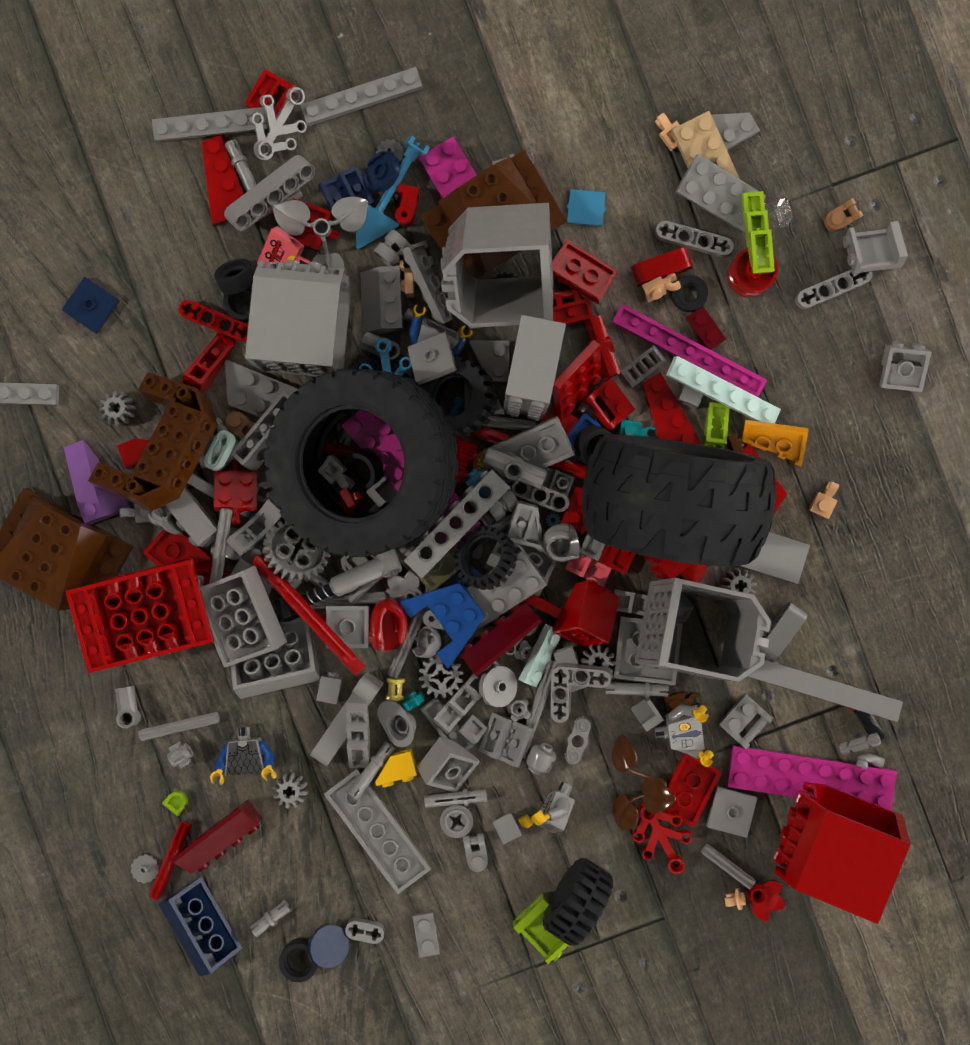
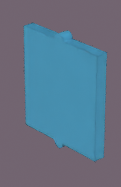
(586, 208)

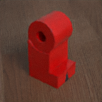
(406, 212)

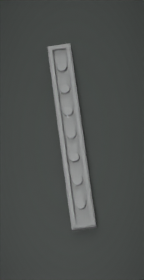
(828, 690)

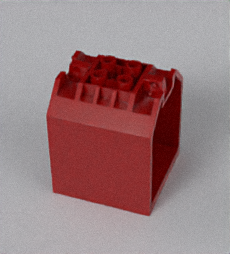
(842, 850)

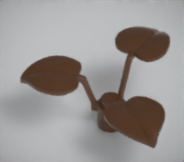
(655, 790)

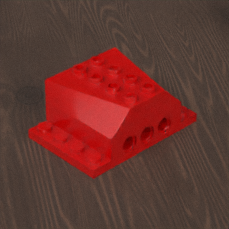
(140, 615)

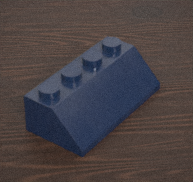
(200, 927)

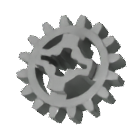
(441, 683)

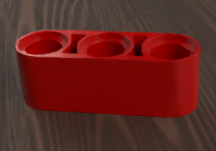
(662, 265)

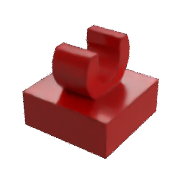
(349, 502)

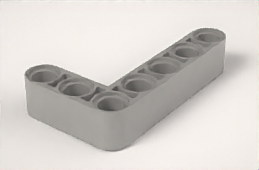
(336, 733)

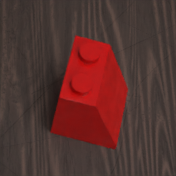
(588, 615)

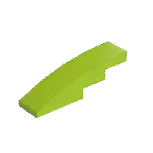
(757, 232)
(716, 425)

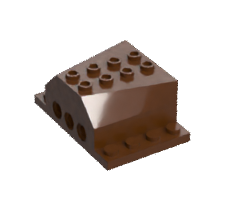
(504, 183)
(55, 551)

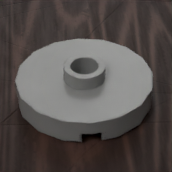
(490, 684)

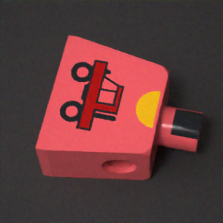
(282, 247)

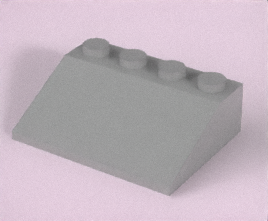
(241, 617)
(282, 668)

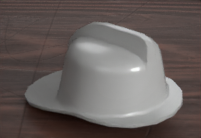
(397, 723)

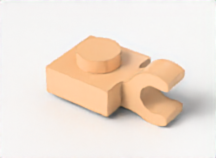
(666, 135)
(408, 283)
(657, 288)
(824, 503)

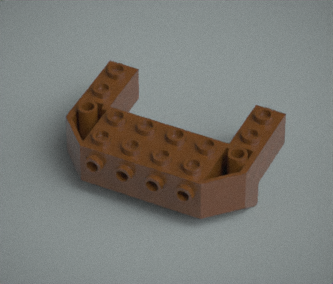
(171, 450)

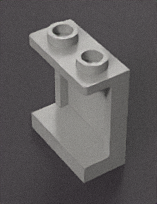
(875, 249)

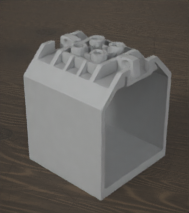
(501, 299)
(298, 318)
(742, 636)

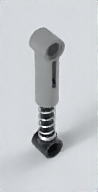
(382, 566)

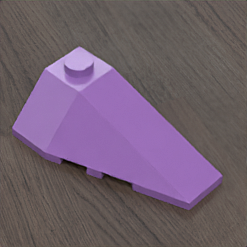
(92, 502)

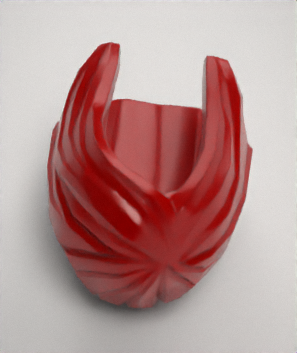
(387, 625)

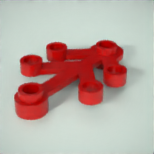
(661, 832)

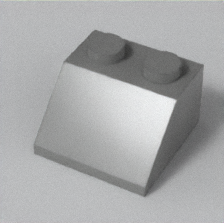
(447, 765)

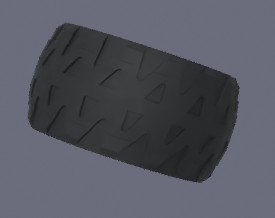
(678, 500)

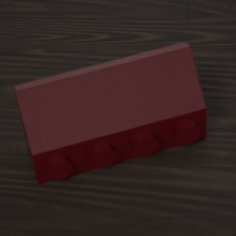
(501, 638)
(217, 838)

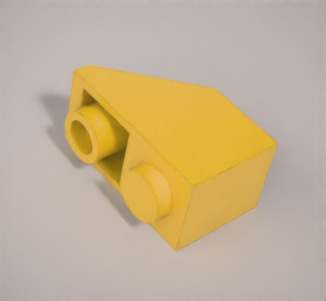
(399, 766)

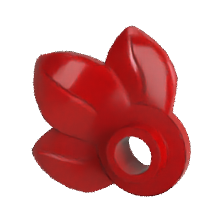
(768, 899)

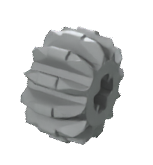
(111, 403)
(743, 578)
(591, 657)
(294, 798)

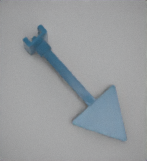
(376, 222)

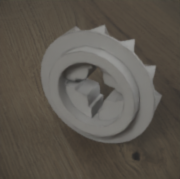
(459, 830)

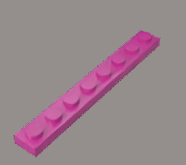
(688, 350)

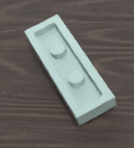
(540, 656)

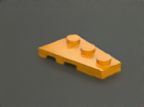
(780, 439)

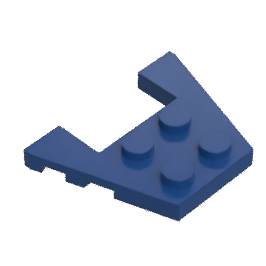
(454, 611)

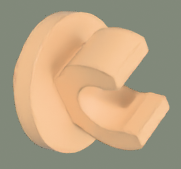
(737, 898)

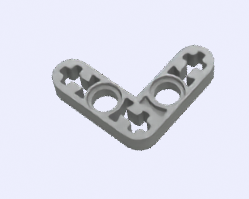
(570, 678)

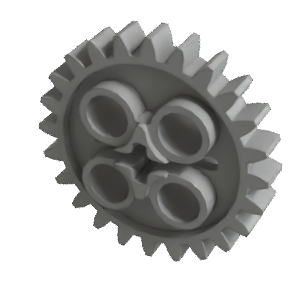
(278, 540)

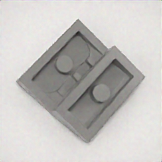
(505, 739)

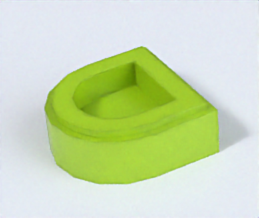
(176, 802)

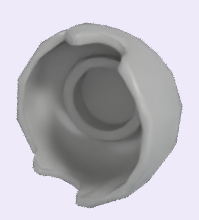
(427, 642)

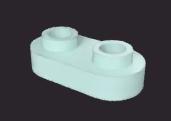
(219, 450)

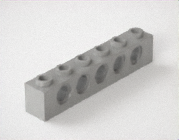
(423, 565)

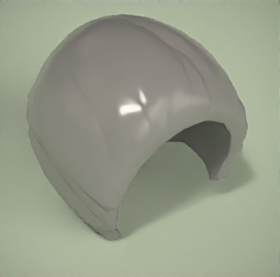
(561, 543)

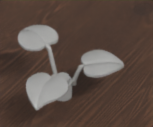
(348, 211)

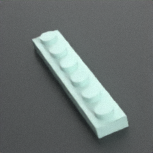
(722, 391)

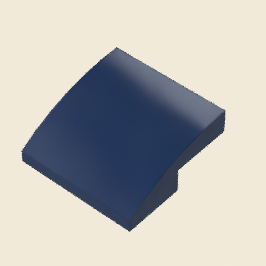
(346, 184)

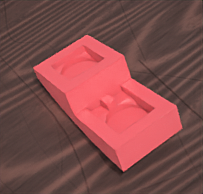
(590, 569)

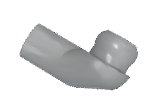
(868, 758)

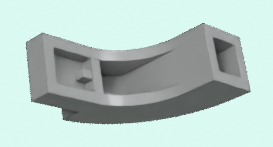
(256, 529)

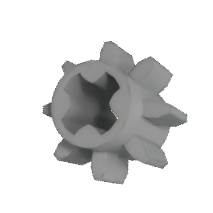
(180, 755)

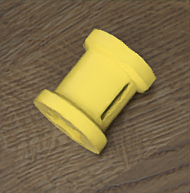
(395, 693)

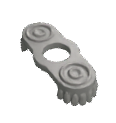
(581, 727)

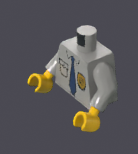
(685, 732)
(554, 811)

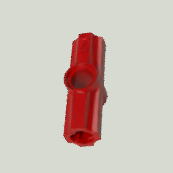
(596, 331)

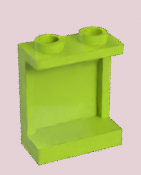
(531, 926)

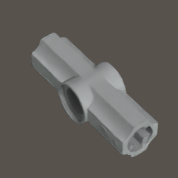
(501, 463)

